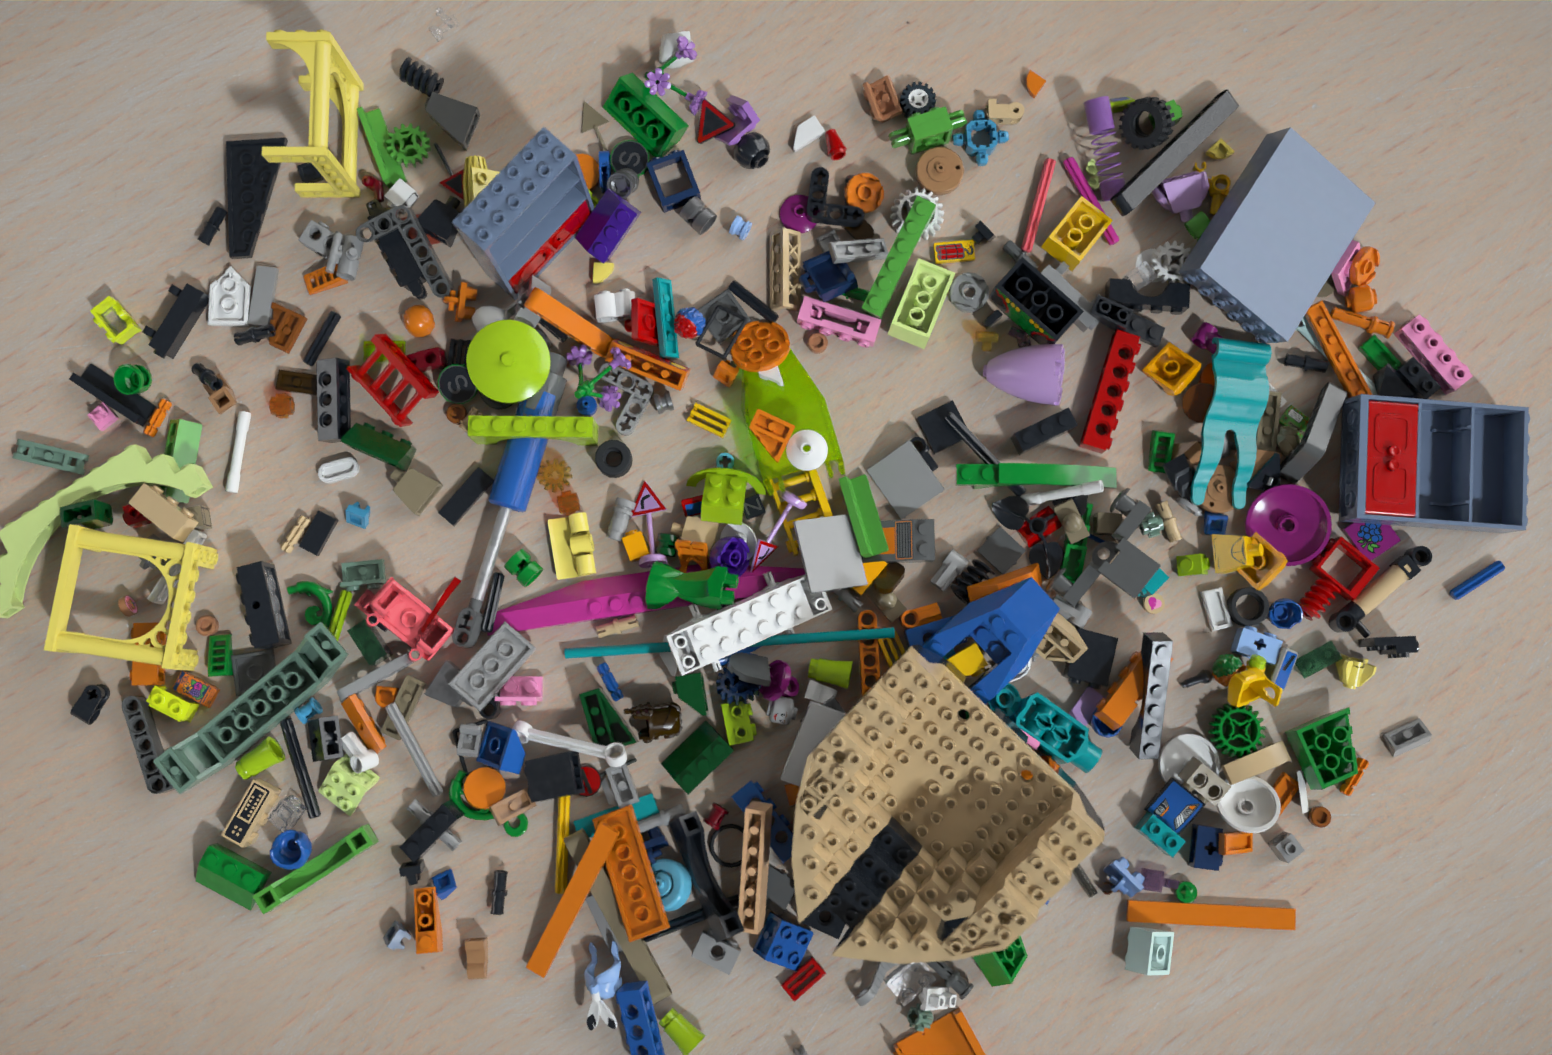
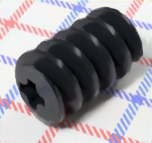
(419, 78)
(974, 576)

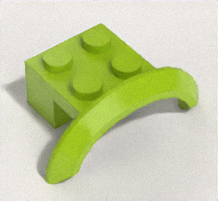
(724, 493)

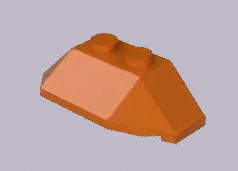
(997, 583)

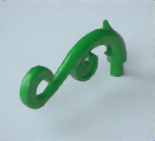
(322, 594)
(455, 793)

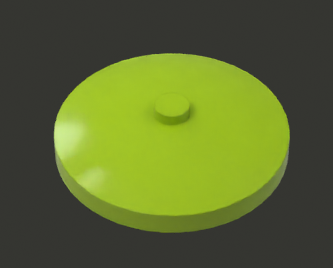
(508, 361)

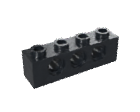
(333, 399)

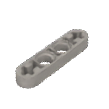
(374, 677)

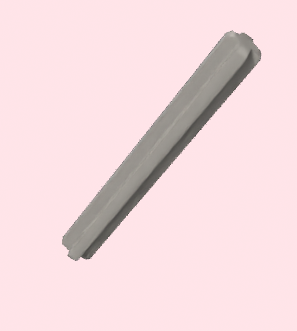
(414, 749)

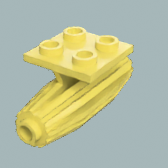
(475, 177)

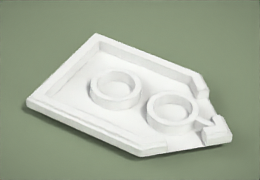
(229, 300)

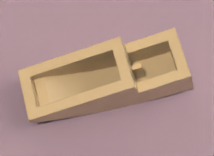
(1256, 762)

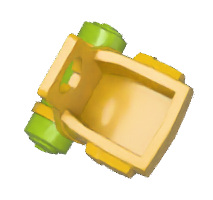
(1251, 684)

